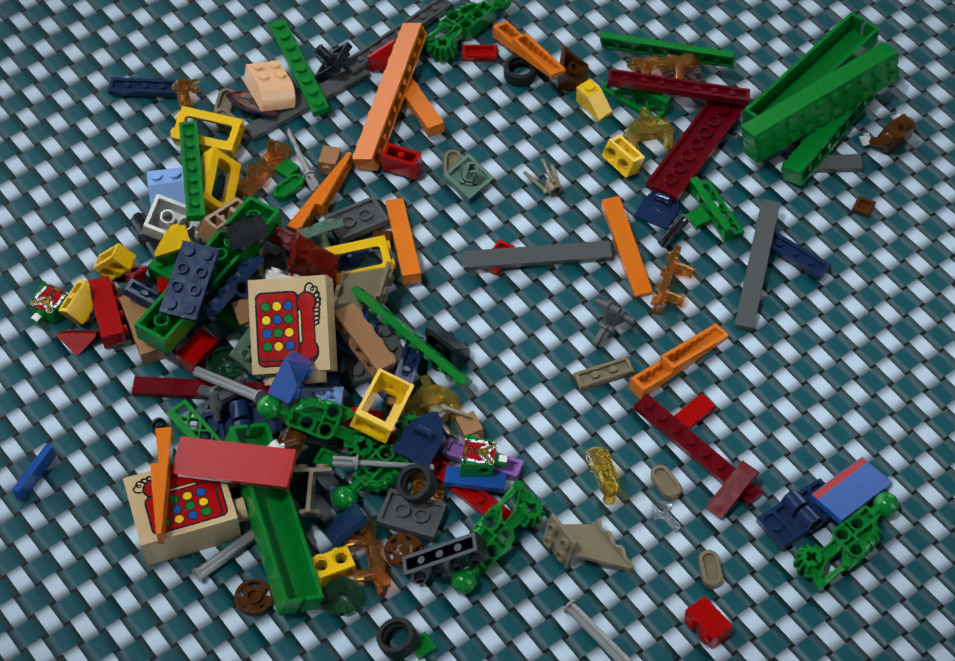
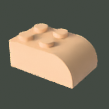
(270, 85)

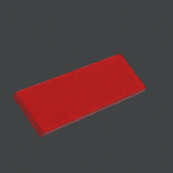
(234, 462)

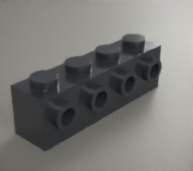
(445, 558)

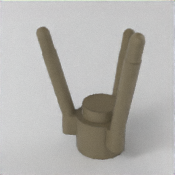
(552, 184)
(443, 413)

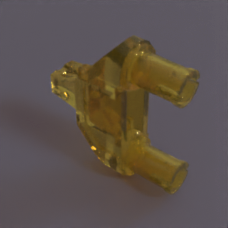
(649, 128)
(430, 395)
(603, 468)

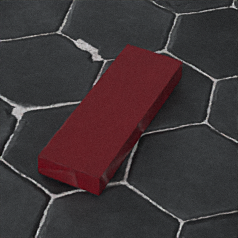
(732, 490)

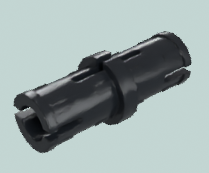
(672, 231)

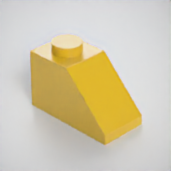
(593, 100)
(172, 241)
(78, 303)

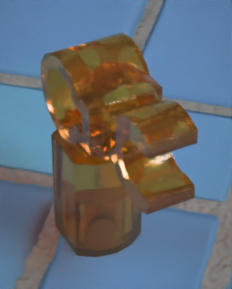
(182, 88)
(419, 482)

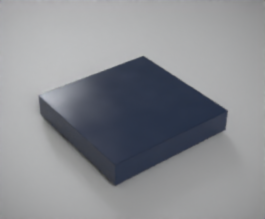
(345, 524)

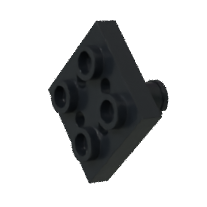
(332, 60)

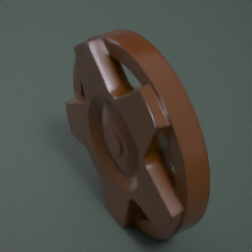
(401, 548)
(253, 597)

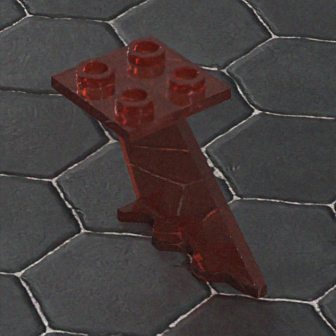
(311, 259)

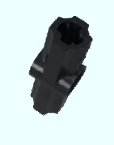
(148, 242)

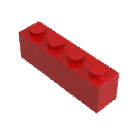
(107, 312)

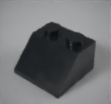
(244, 232)
(448, 345)

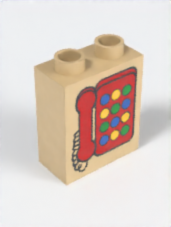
(294, 317)
(197, 516)

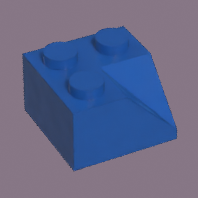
(290, 377)

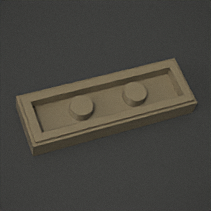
(603, 373)

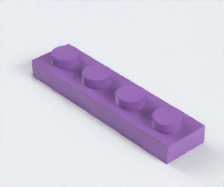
(454, 451)

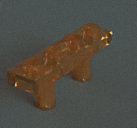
(679, 63)
(260, 172)
(672, 267)
(376, 563)

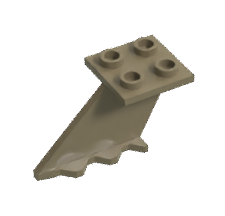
(373, 281)
(303, 470)
(584, 542)

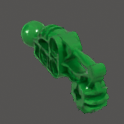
(461, 24)
(316, 409)
(381, 479)
(814, 559)
(465, 580)

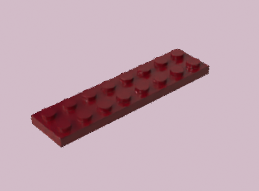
(694, 148)

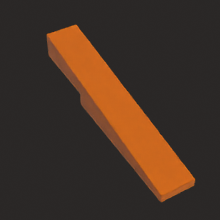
(527, 49)
(423, 110)
(323, 196)
(403, 241)
(626, 247)
(676, 360)
(161, 479)

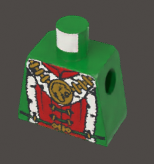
(46, 304)
(480, 457)

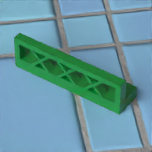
(652, 100)
(706, 201)
(183, 428)

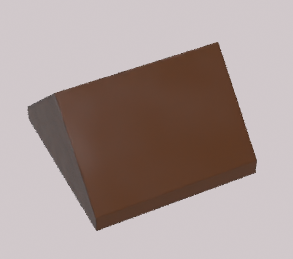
(575, 70)

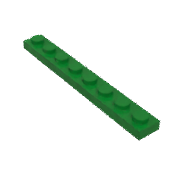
(661, 48)
(299, 67)
(192, 171)
(416, 341)

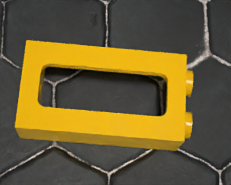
(228, 147)
(209, 162)
(380, 242)
(383, 382)

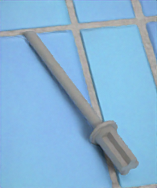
(309, 175)
(353, 462)

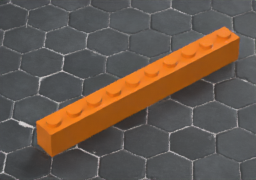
(389, 97)

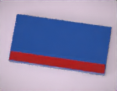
(850, 490)

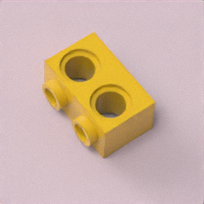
(623, 156)
(115, 262)
(333, 569)

